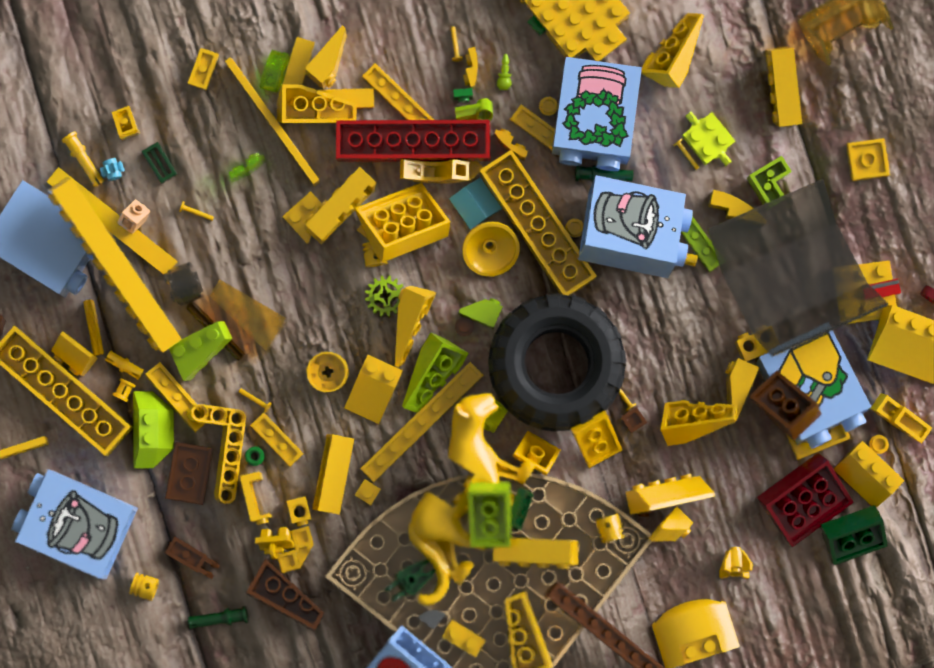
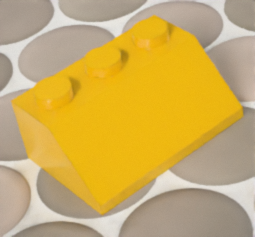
(868, 474)

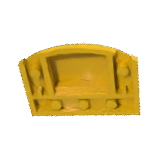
(694, 632)

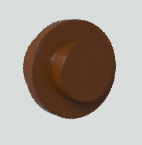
(464, 326)

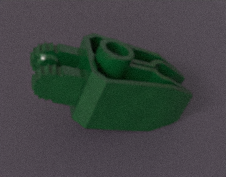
(408, 582)

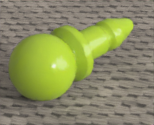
(504, 81)

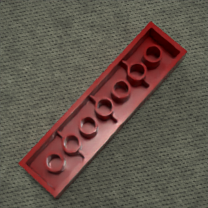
(412, 140)

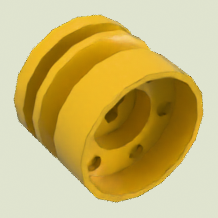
(318, 365)

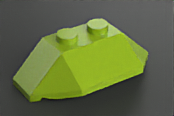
(151, 429)

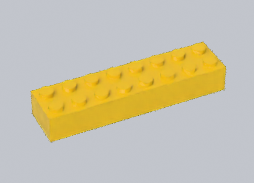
(537, 224)
(62, 392)

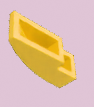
(729, 203)
(901, 418)

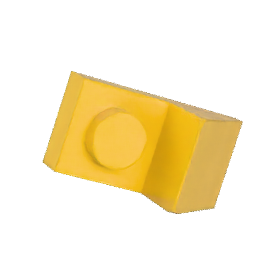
(125, 123)

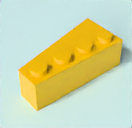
(784, 86)
(524, 634)

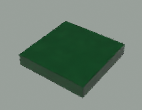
(520, 508)

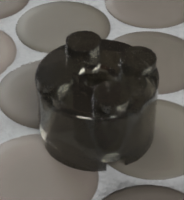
(184, 284)

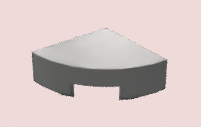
(432, 617)

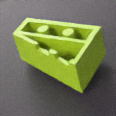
(199, 348)

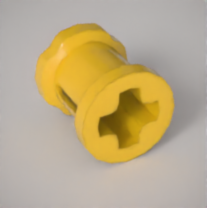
(118, 393)

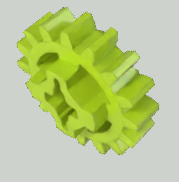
(376, 297)

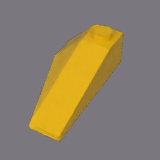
(672, 60)
(306, 105)
(413, 305)
(687, 421)

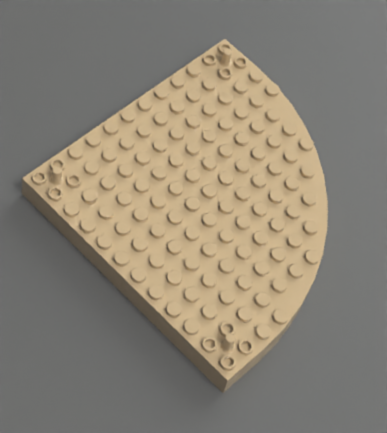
(479, 604)

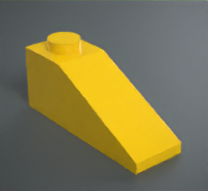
(672, 527)

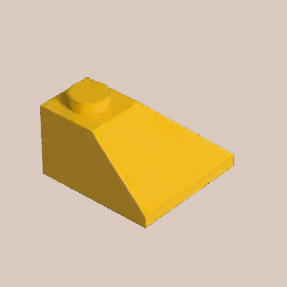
(538, 451)

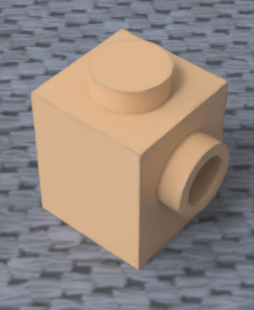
(133, 216)

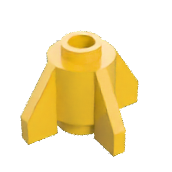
(735, 564)

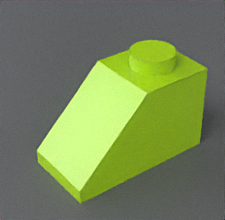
(483, 312)

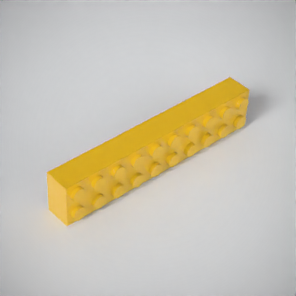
(114, 265)

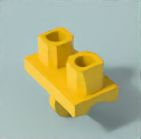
(274, 544)

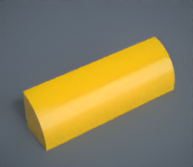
(333, 474)

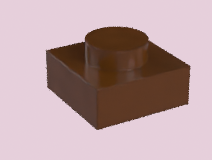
(633, 420)

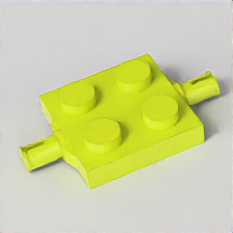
(708, 138)

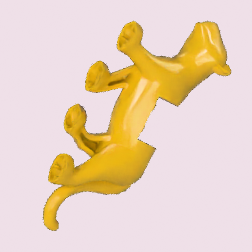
(436, 524)

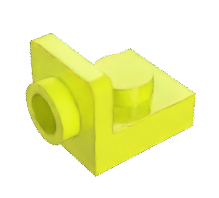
(495, 418)

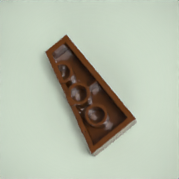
(284, 597)

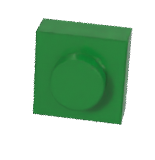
(463, 95)

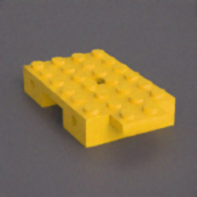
(581, 25)

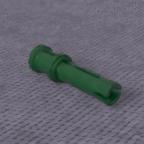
(589, 173)
(228, 616)

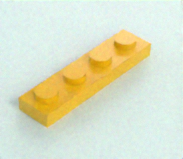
(174, 394)

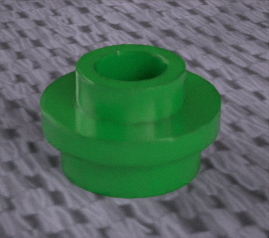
(250, 451)

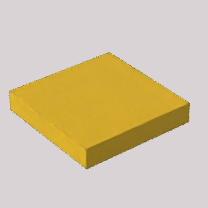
(868, 159)

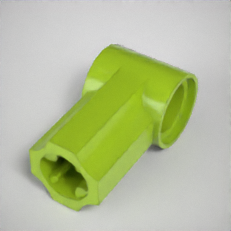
(475, 111)

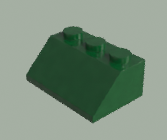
(854, 535)

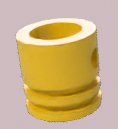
(369, 256)
(612, 532)
(140, 584)

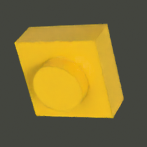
(367, 492)

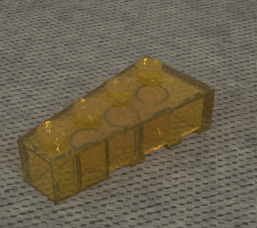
(255, 318)

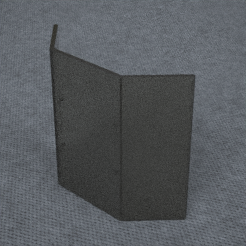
(792, 270)

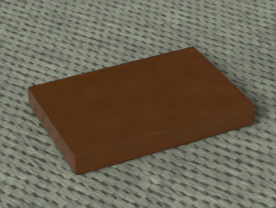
(189, 473)

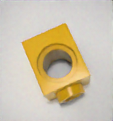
(293, 504)

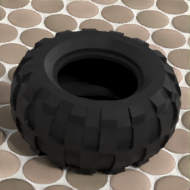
(561, 315)

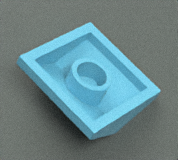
(475, 203)

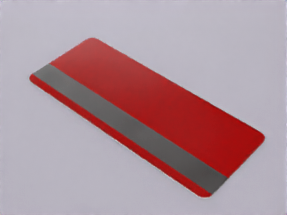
(887, 288)

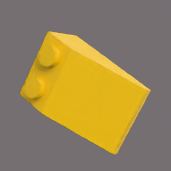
(325, 64)
(739, 381)
(373, 389)

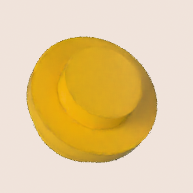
(548, 106)
(574, 228)
(879, 444)

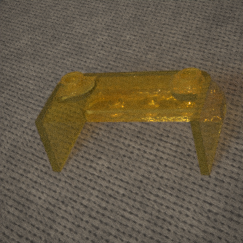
(838, 18)

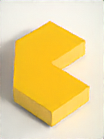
(303, 544)

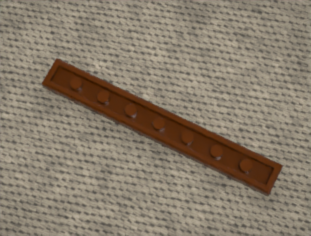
(599, 627)

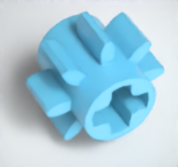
(112, 169)

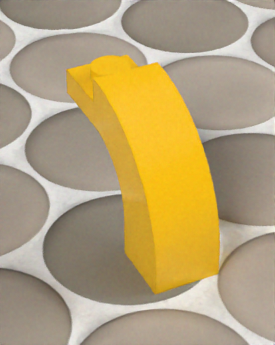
(434, 172)

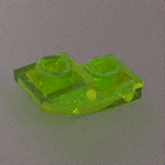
(273, 71)
(253, 163)

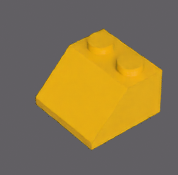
(74, 354)

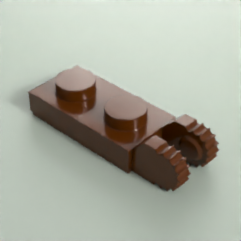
(190, 556)

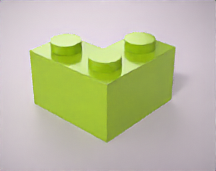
(765, 180)

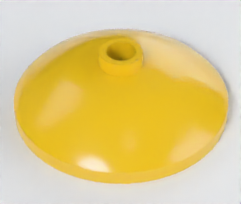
(491, 259)

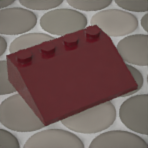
(805, 499)

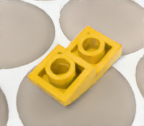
(471, 72)
(505, 139)

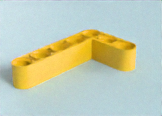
(226, 446)

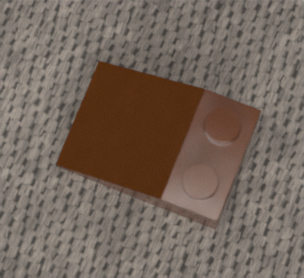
(786, 405)

